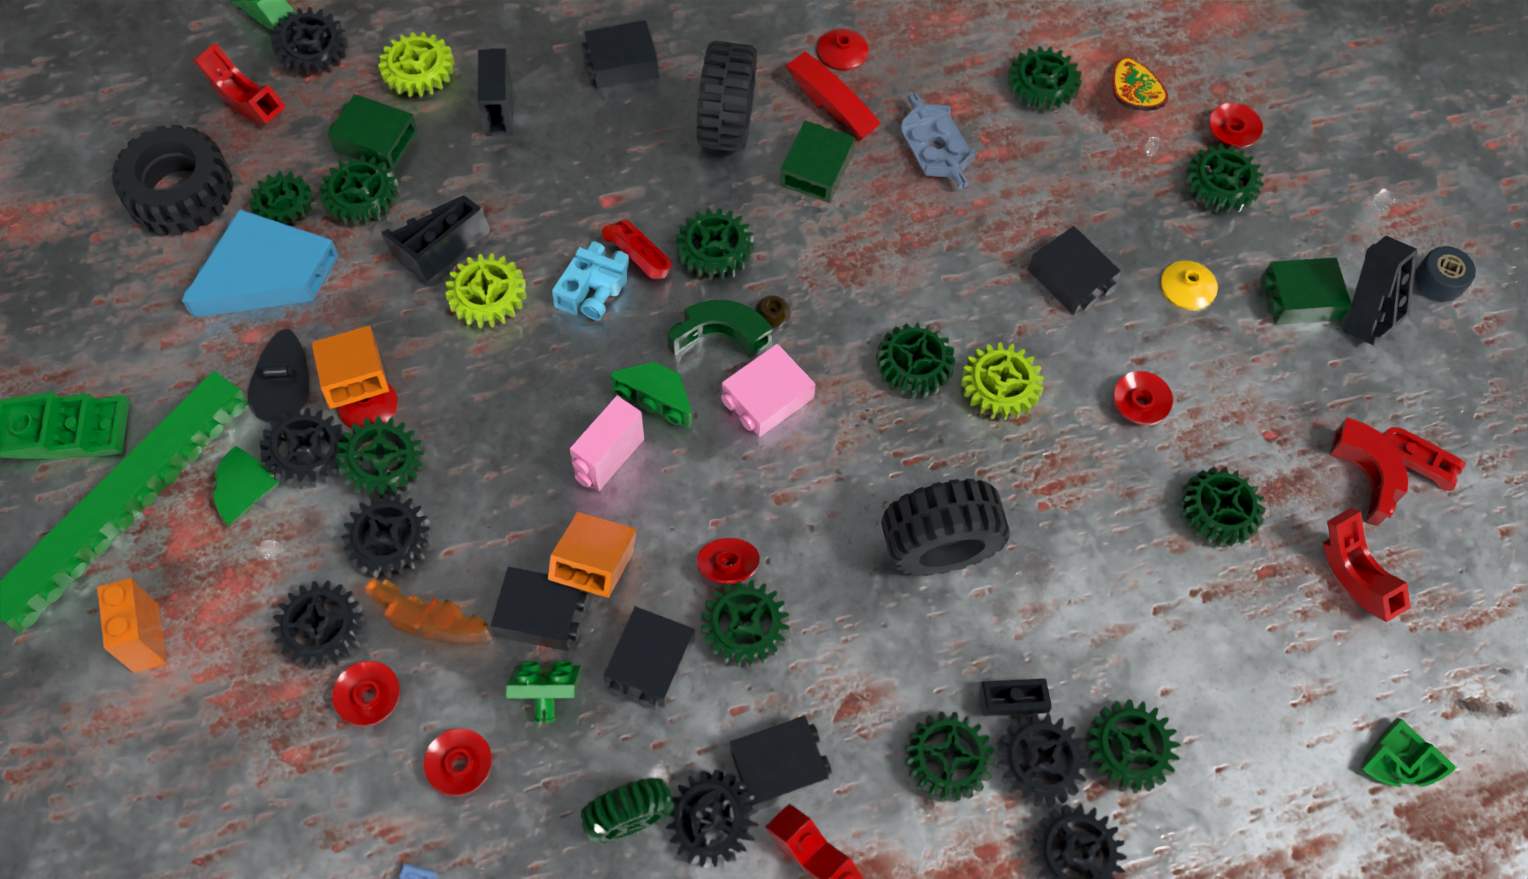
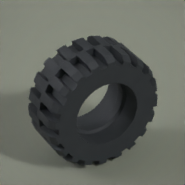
(726, 95)
(167, 152)
(945, 527)

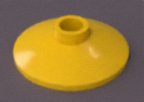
(1184, 292)

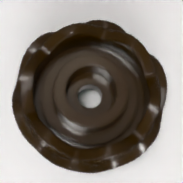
(779, 305)

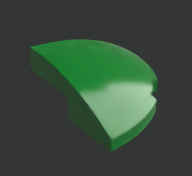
(240, 485)
(1405, 758)

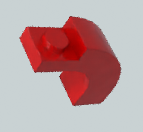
(251, 100)
(1378, 460)
(1358, 570)

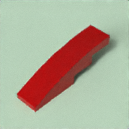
(831, 92)

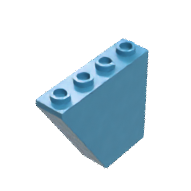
(260, 267)

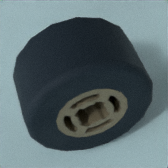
(1445, 273)

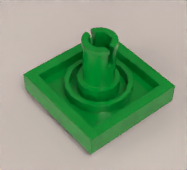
(544, 685)

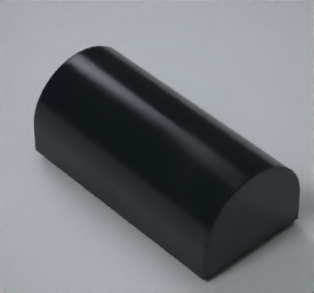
(1015, 697)

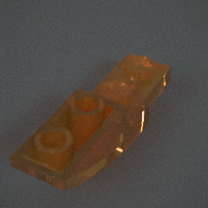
(433, 622)

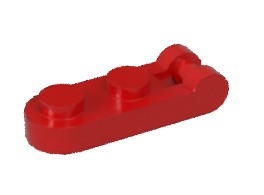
(639, 248)
(1426, 458)

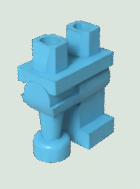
(591, 271)

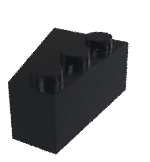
(439, 238)
(1382, 290)

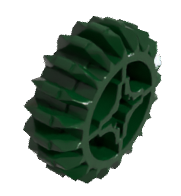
(927, 372)
(1213, 490)
(935, 756)
(627, 810)

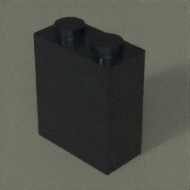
(620, 54)
(495, 92)
(1074, 271)
(538, 610)
(649, 658)
(780, 762)

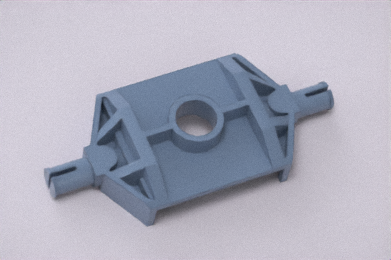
(931, 125)

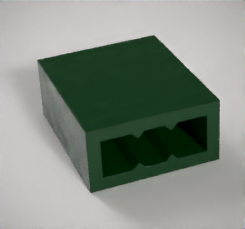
(372, 131)
(817, 161)
(1305, 291)

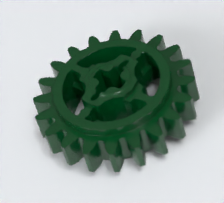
(1041, 86)
(1221, 185)
(359, 190)
(714, 236)
(379, 433)
(728, 604)
(1144, 750)

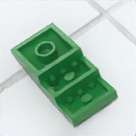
(62, 426)

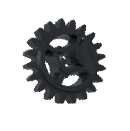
(307, 46)
(301, 462)
(399, 554)
(296, 623)
(1051, 769)
(706, 829)
(1072, 841)

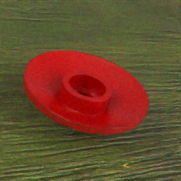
(842, 49)
(1235, 125)
(1147, 388)
(381, 405)
(728, 560)
(356, 683)
(446, 751)

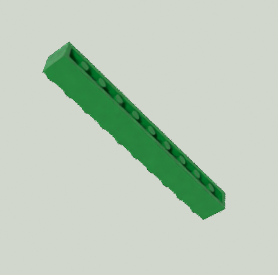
(117, 500)

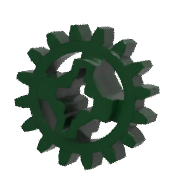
(281, 198)

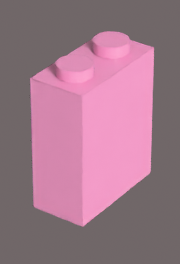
(767, 390)
(607, 444)

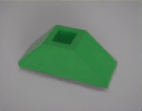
(266, 11)
(655, 390)

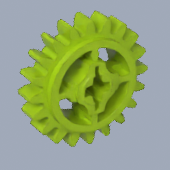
(416, 64)
(501, 294)
(1006, 376)

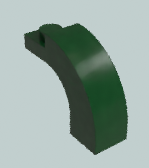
(721, 319)

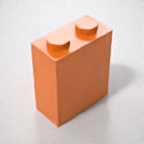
(349, 367)
(592, 554)
(131, 625)

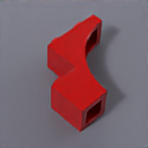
(805, 844)

